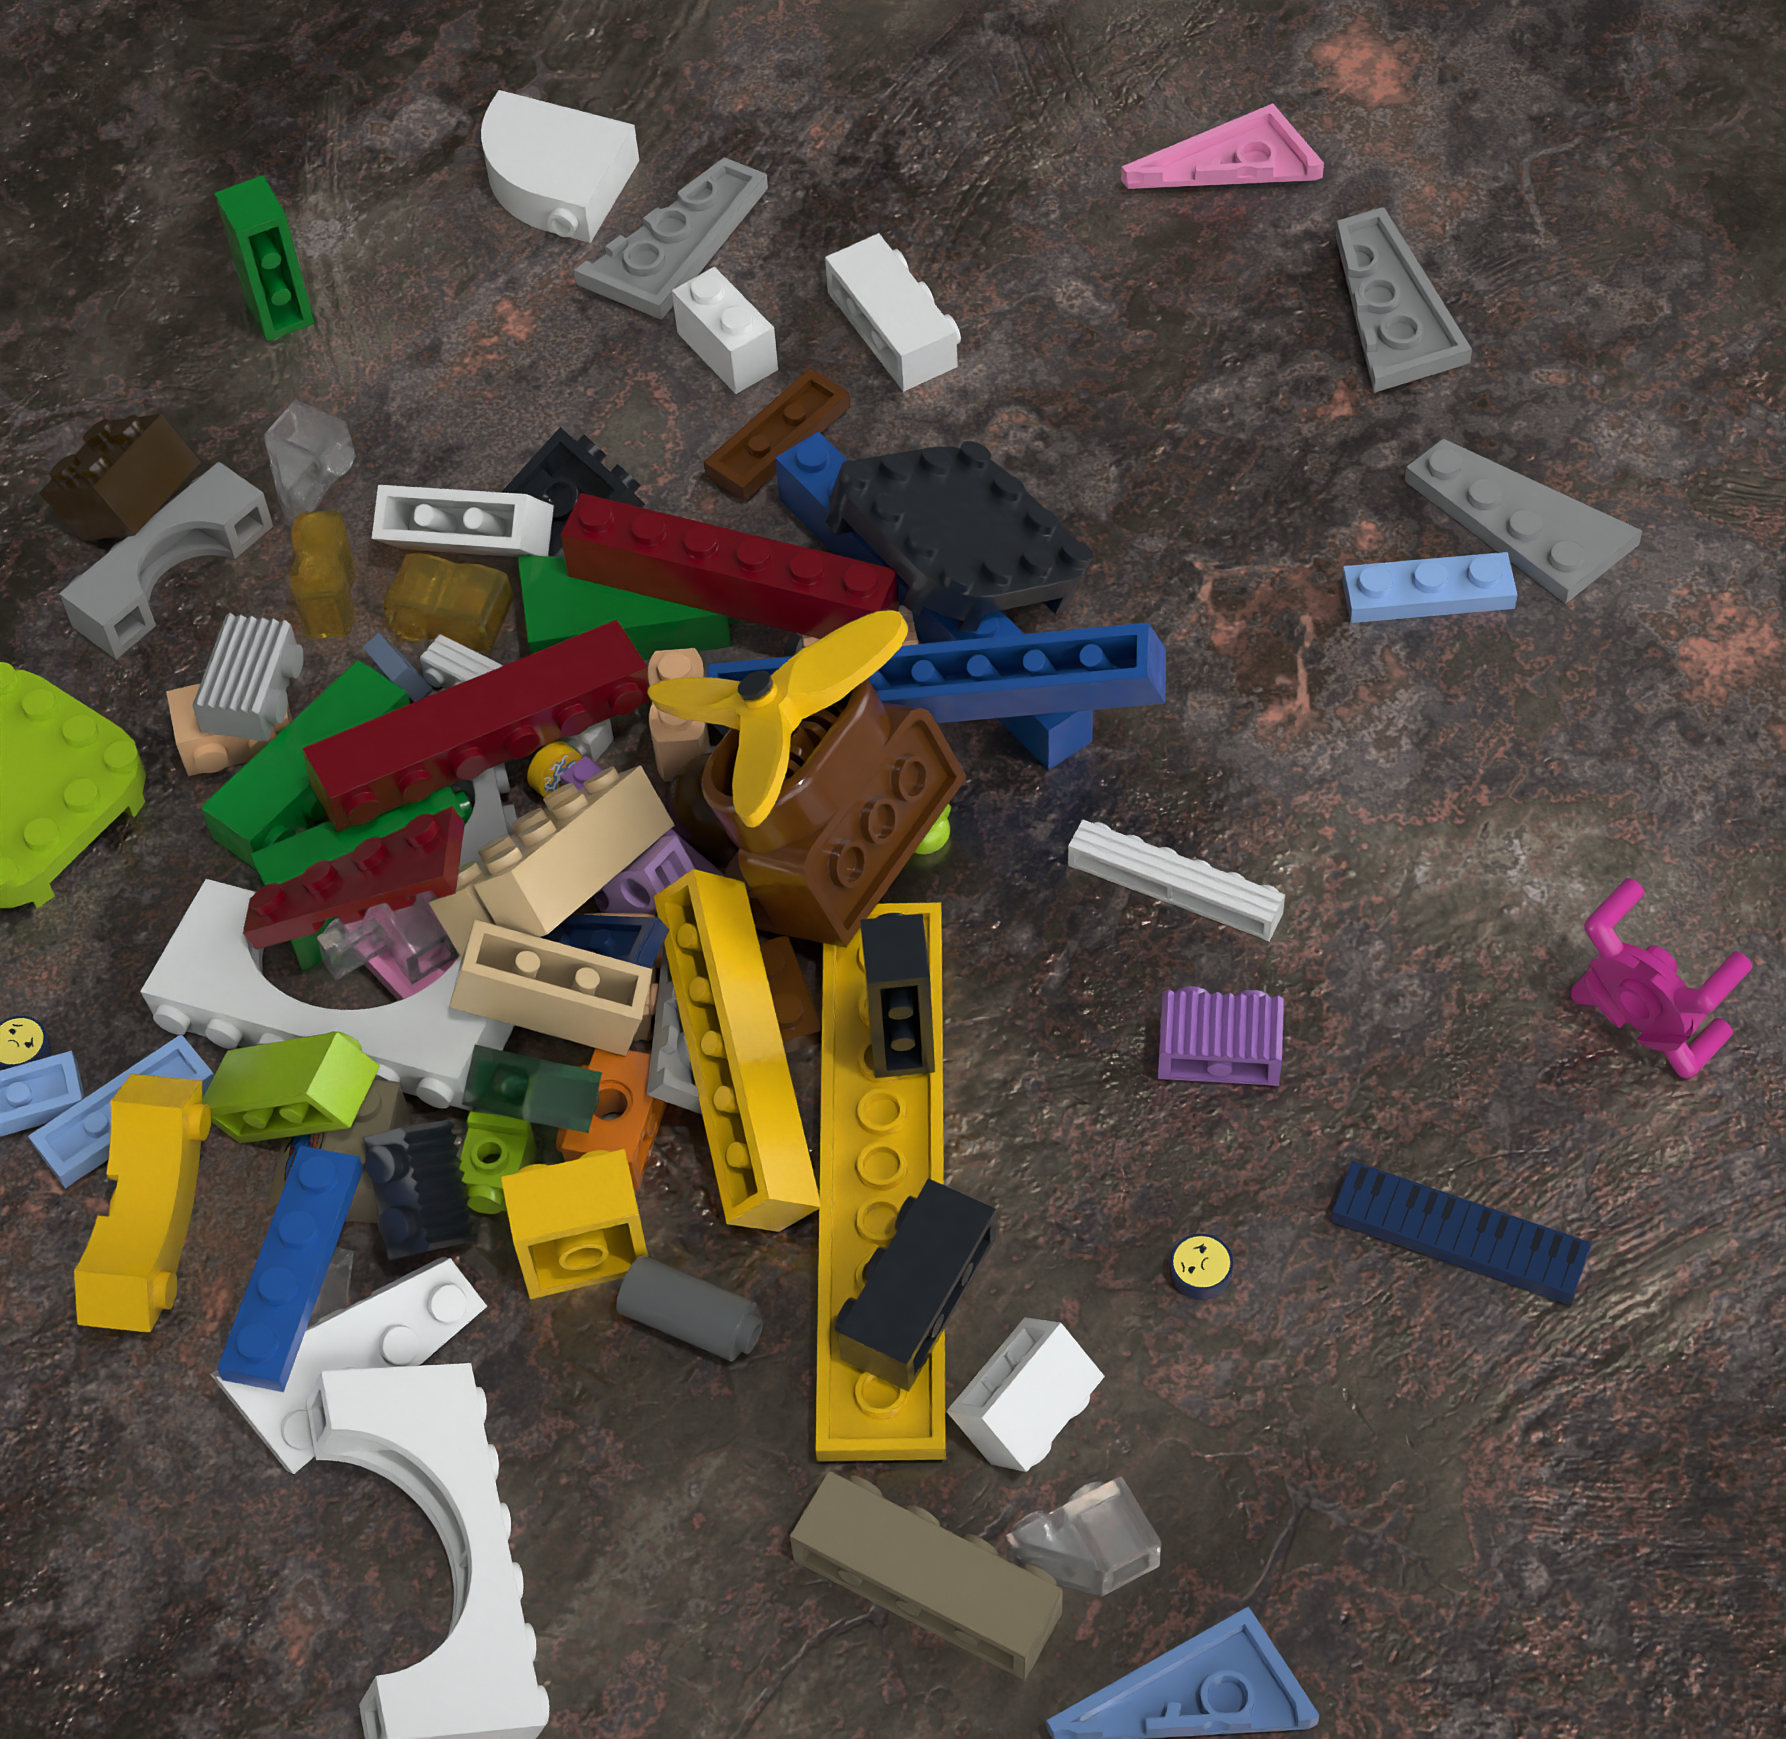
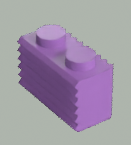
(1221, 1037)

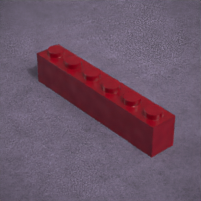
(722, 569)
(476, 725)

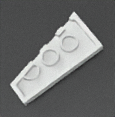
(388, 1329)

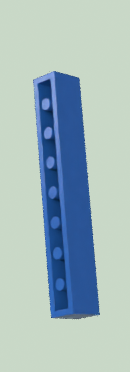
(804, 485)
(1012, 673)

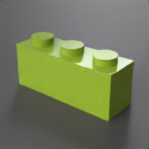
(290, 1087)

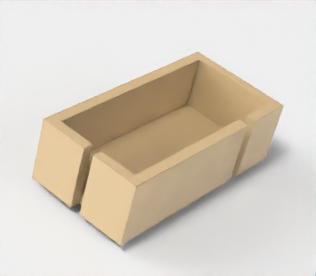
(556, 856)

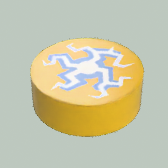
(548, 766)

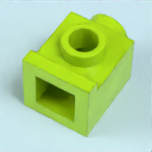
(491, 1150)

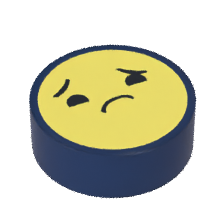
(22, 1041)
(1201, 1266)

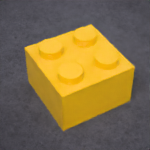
(574, 1222)

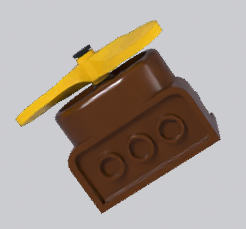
(819, 778)

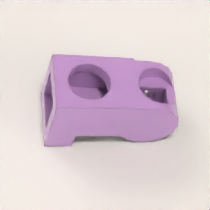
(644, 877)

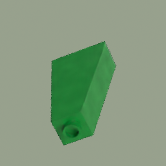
(567, 606)
(297, 853)

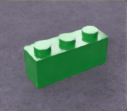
(265, 257)

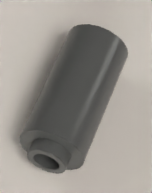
(689, 1308)

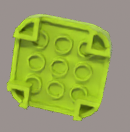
(59, 783)

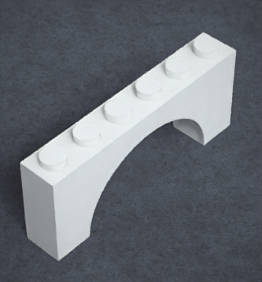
(217, 989)
(431, 1441)

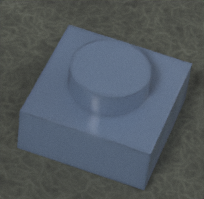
(396, 667)

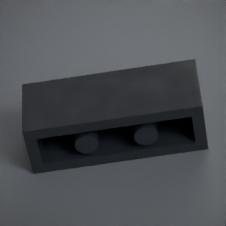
(898, 994)
(915, 1283)

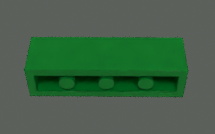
(272, 791)

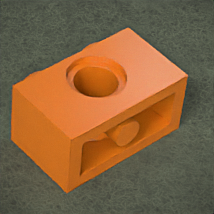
(623, 1091)

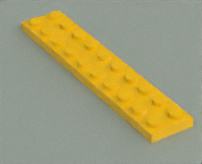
(874, 1153)

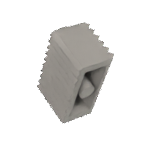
(248, 678)

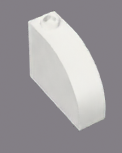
(556, 163)

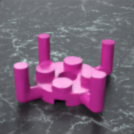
(1648, 993)

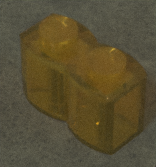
(323, 574)
(449, 600)

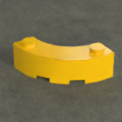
(155, 1160)

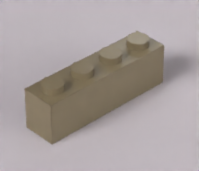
(928, 1573)

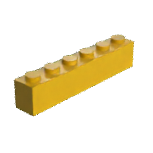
(736, 1053)

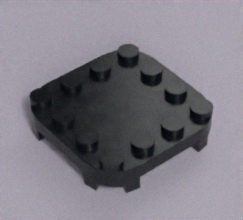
(958, 532)

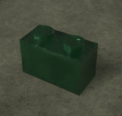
(532, 1088)

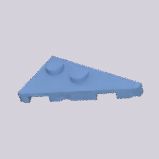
(1209, 1685)

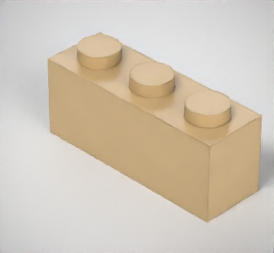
(551, 988)

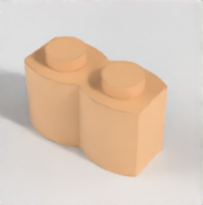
(675, 738)

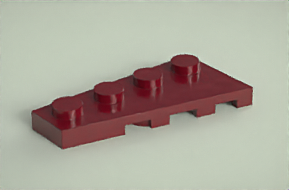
(377, 872)

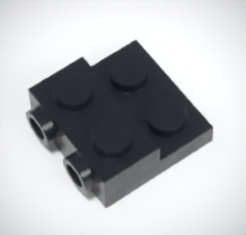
(565, 471)

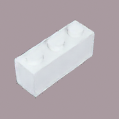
(892, 311)
(462, 521)

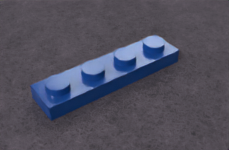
(290, 1269)

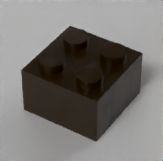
(119, 476)

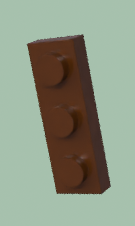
(796, 414)

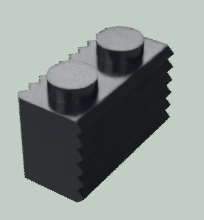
(419, 1189)

